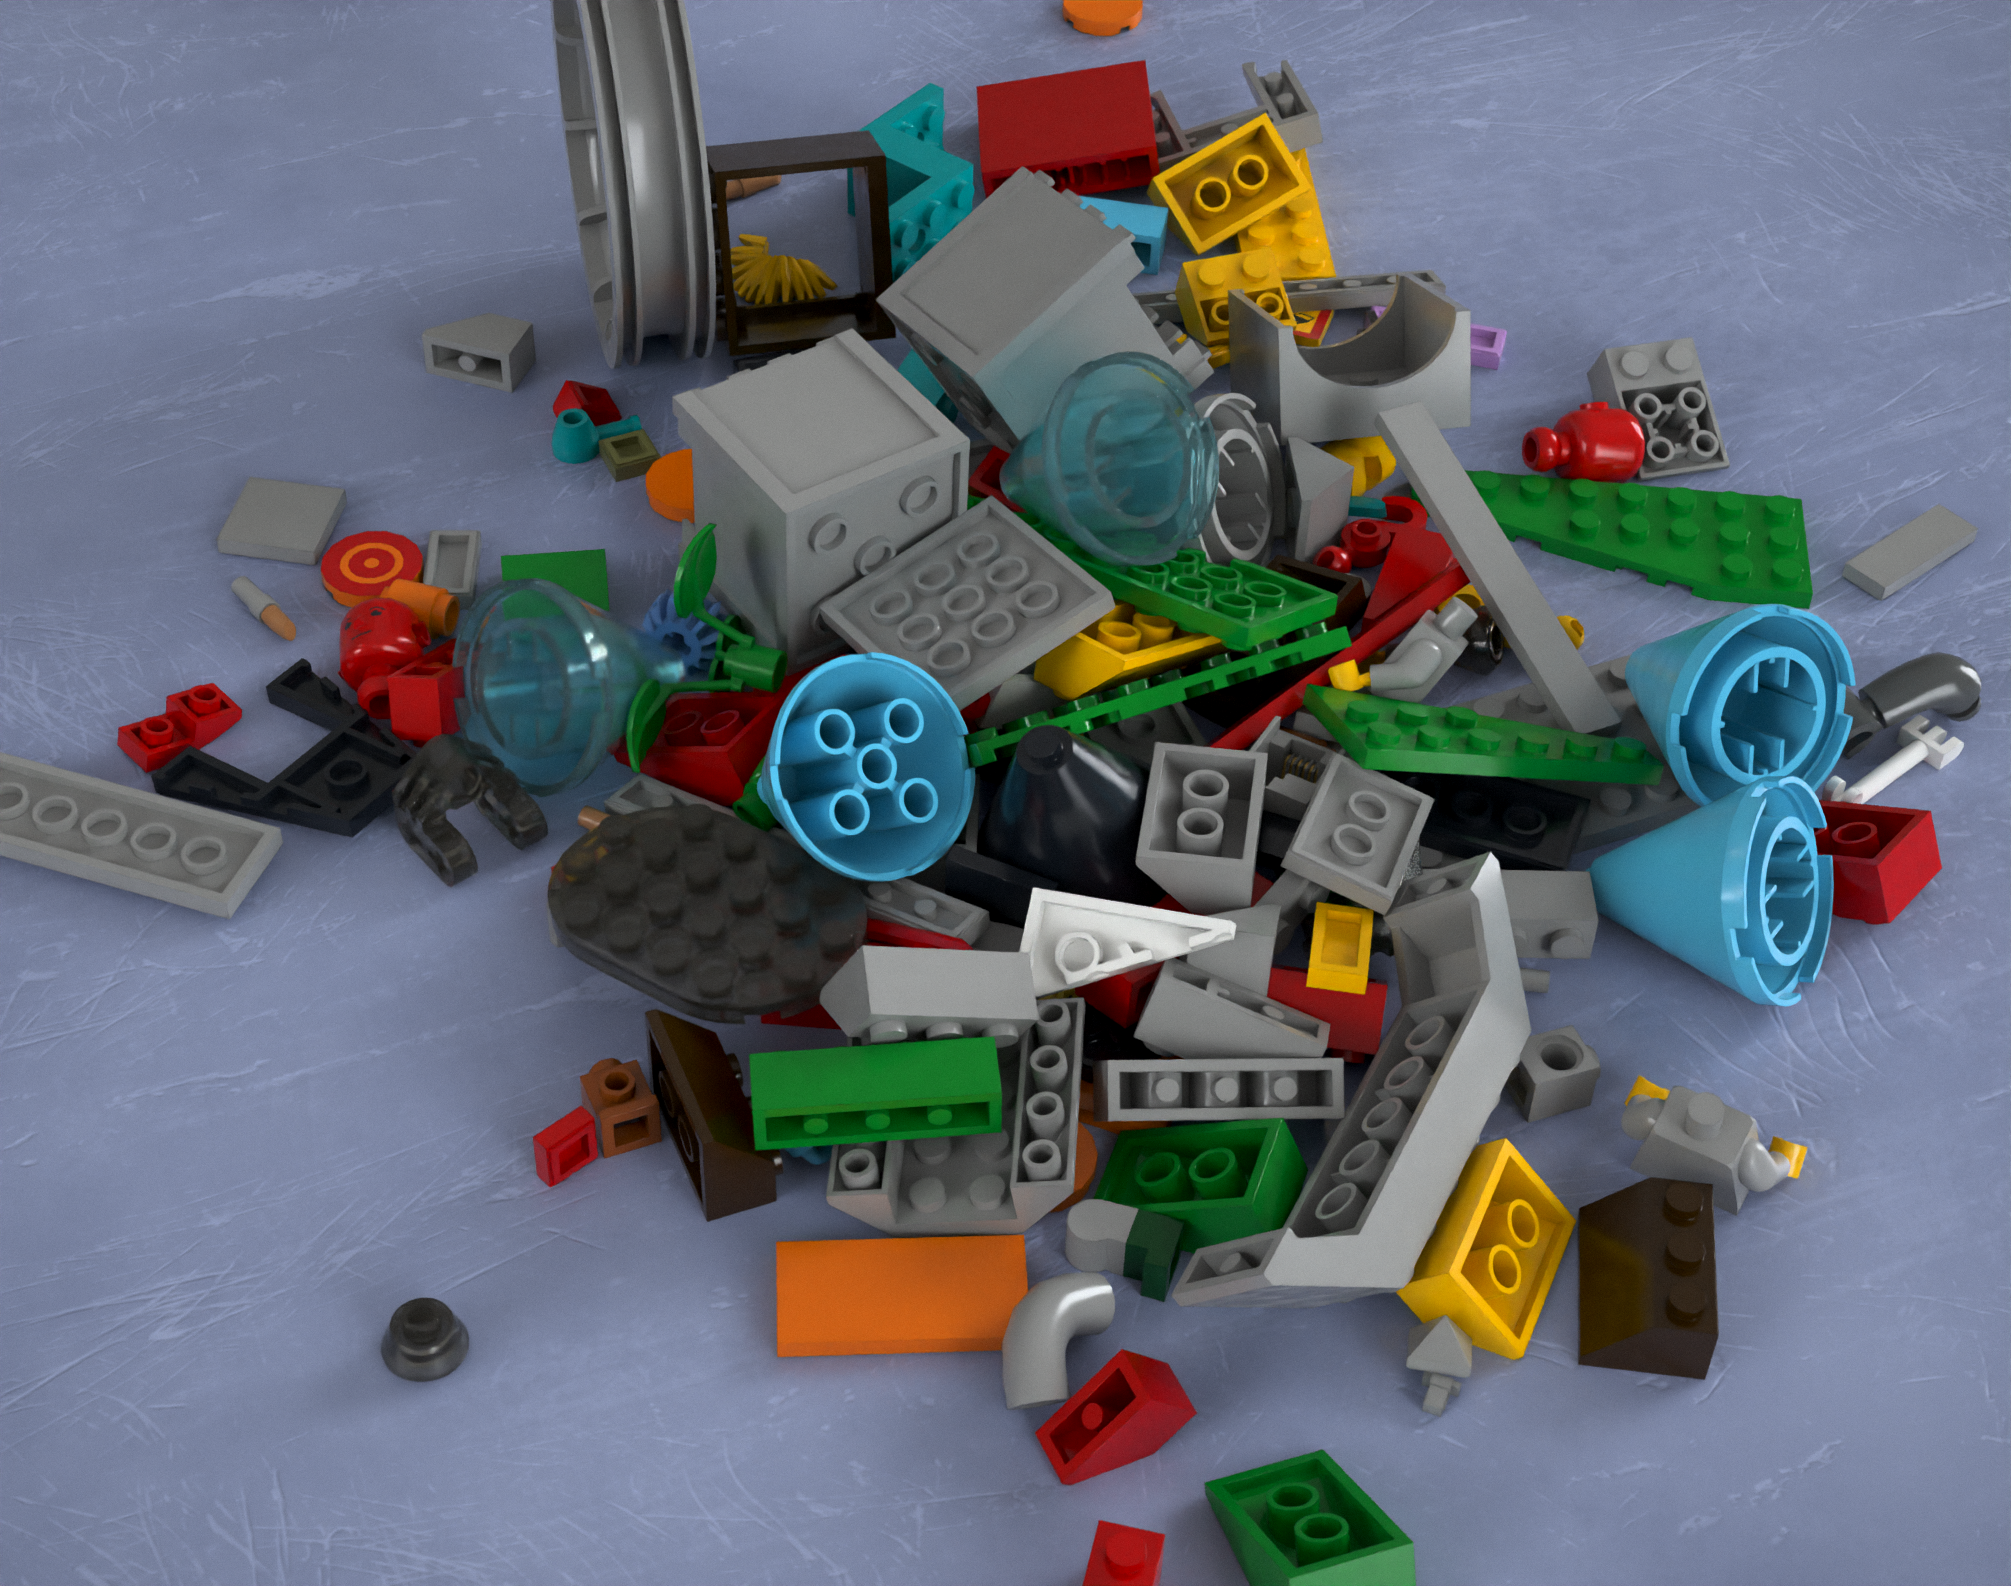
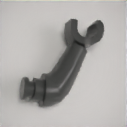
(1925, 683)

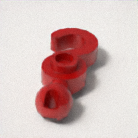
(1368, 540)

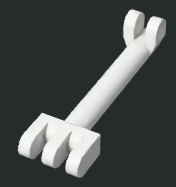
(1916, 748)

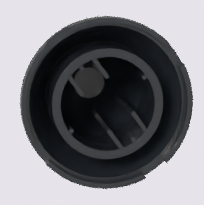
(1072, 816)

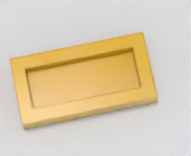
(1340, 948)

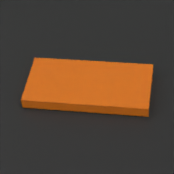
(897, 1294)

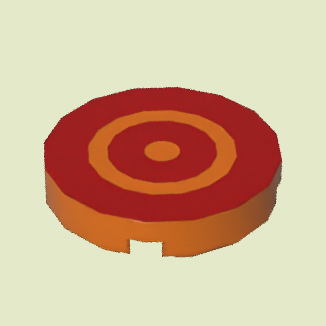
(367, 563)

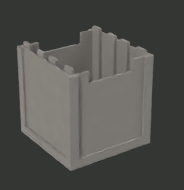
(1025, 301)
(814, 484)

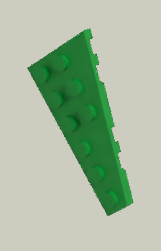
(1456, 740)

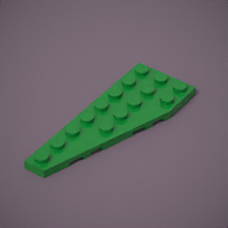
(1708, 540)
(1232, 603)

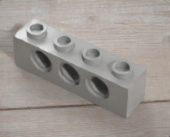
(1218, 1089)

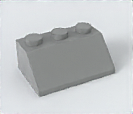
(1203, 825)
(932, 995)

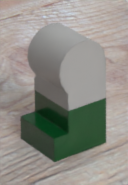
(1125, 1243)

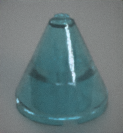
(1118, 461)
(552, 681)

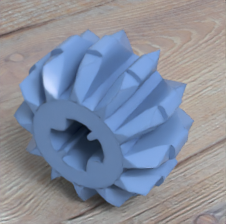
(688, 636)

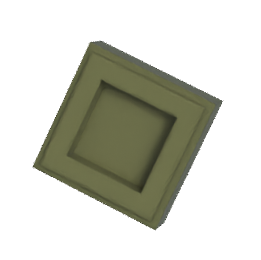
(628, 454)

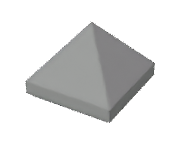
(1440, 1348)

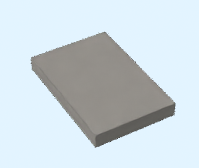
(1358, 833)

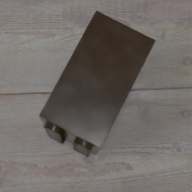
(810, 320)

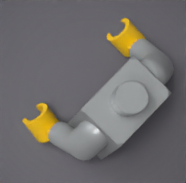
(1416, 663)
(1704, 1142)

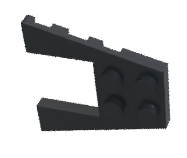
(329, 788)

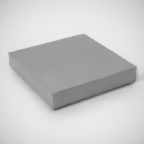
(282, 521)

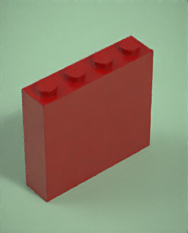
(1078, 127)

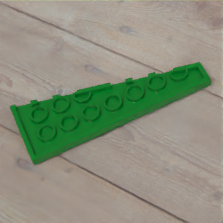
(1167, 689)

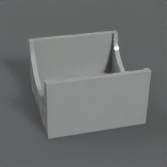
(1336, 390)

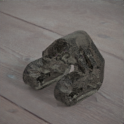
(449, 776)

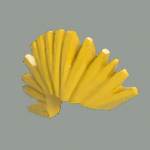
(769, 277)

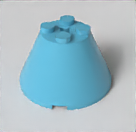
(869, 767)

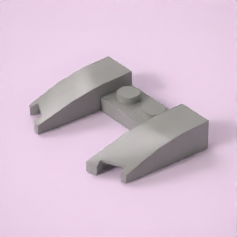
(1275, 94)

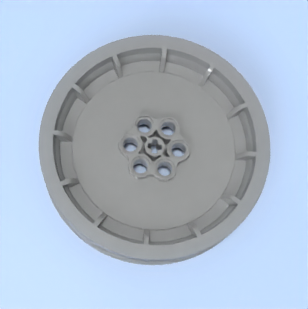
(637, 172)

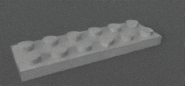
(130, 837)

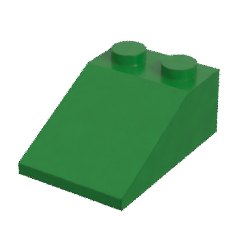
(1213, 1176)
(1309, 1527)

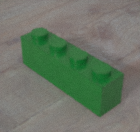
(875, 1093)

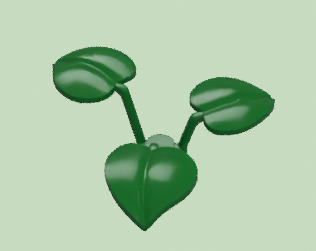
(736, 660)

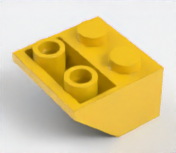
(1205, 287)

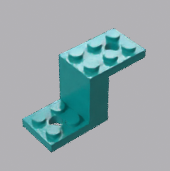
(925, 184)

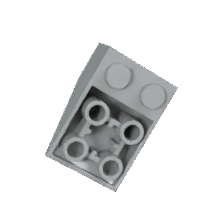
(1671, 401)

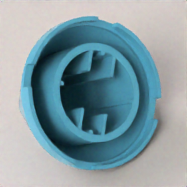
(1746, 699)
(1731, 889)

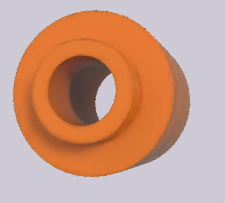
(429, 602)

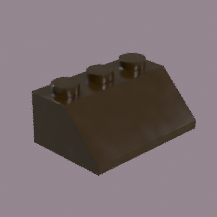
(708, 1117)
(1649, 1279)

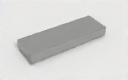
(1909, 552)

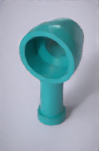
(577, 438)

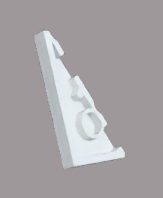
(1092, 939)

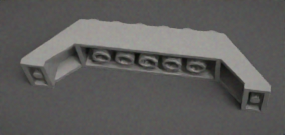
(1410, 1118)

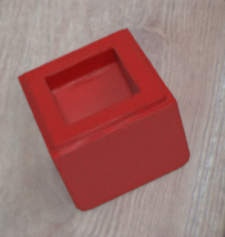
(589, 398)

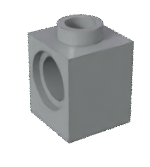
(1554, 1074)

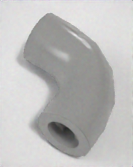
(1040, 1331)

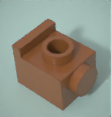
(617, 1094)

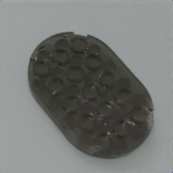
(705, 913)

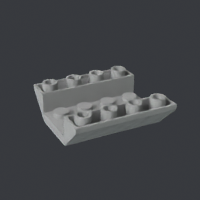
(980, 1180)

